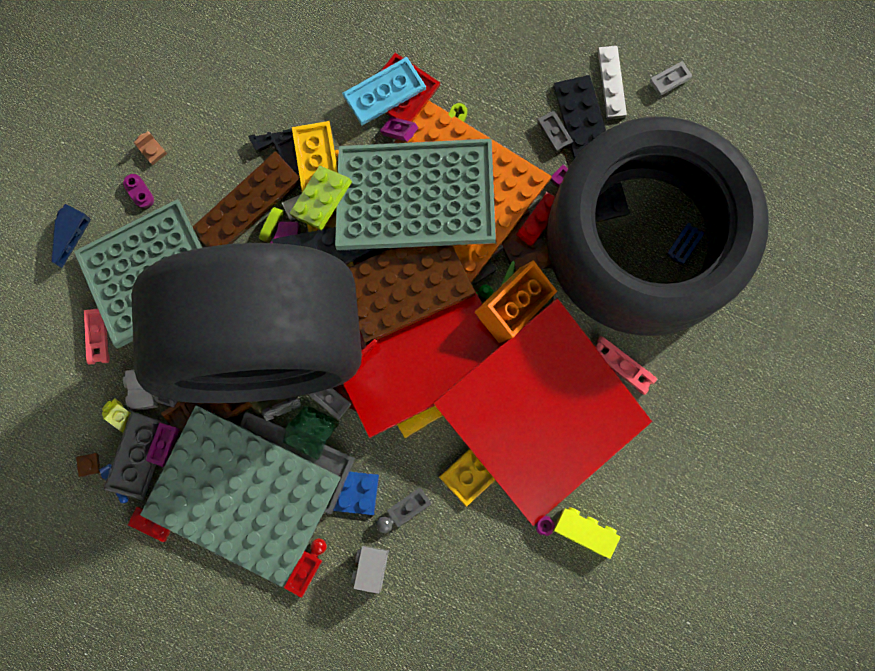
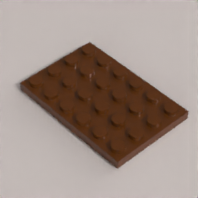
(407, 287)

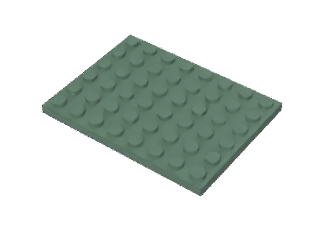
(416, 195)
(240, 496)

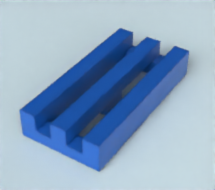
(693, 231)

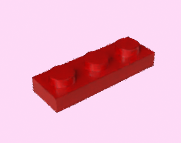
(537, 220)

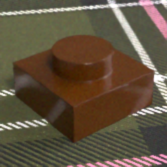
(88, 465)

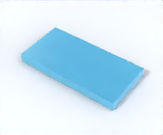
(384, 91)

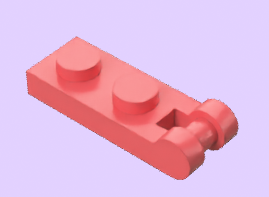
(95, 337)

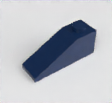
(67, 232)

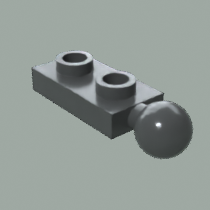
(404, 510)

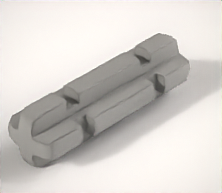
(281, 408)

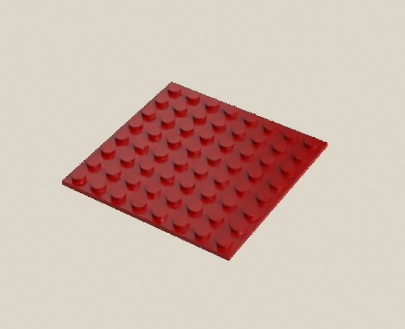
(418, 365)
(543, 412)

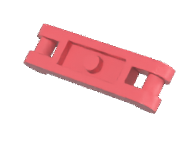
(625, 366)

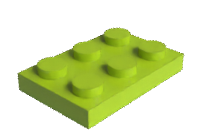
(320, 197)

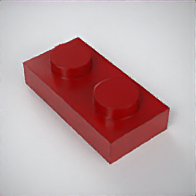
(147, 526)

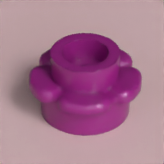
(550, 526)

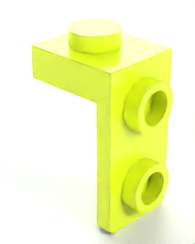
(115, 414)

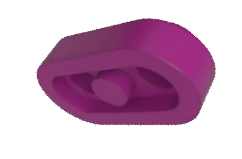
(137, 190)

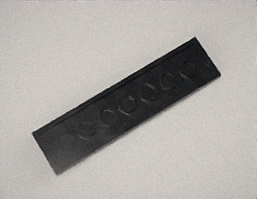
(583, 124)

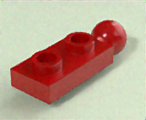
(306, 568)

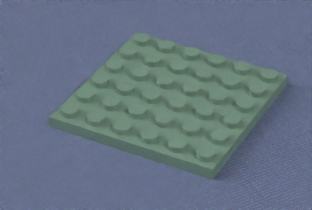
(119, 257)

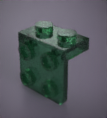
(310, 431)

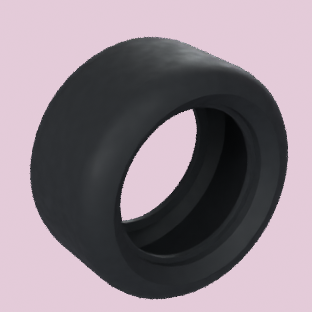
(701, 167)
(245, 324)

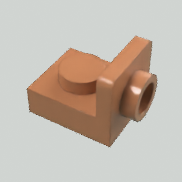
(150, 147)

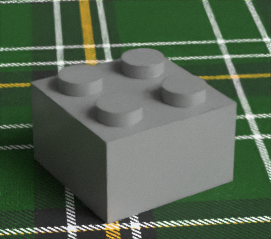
(370, 569)

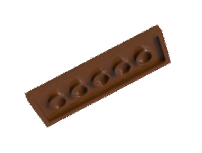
(247, 202)

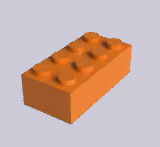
(516, 302)

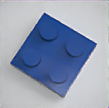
(358, 494)

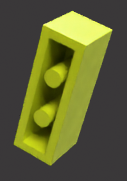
(587, 532)

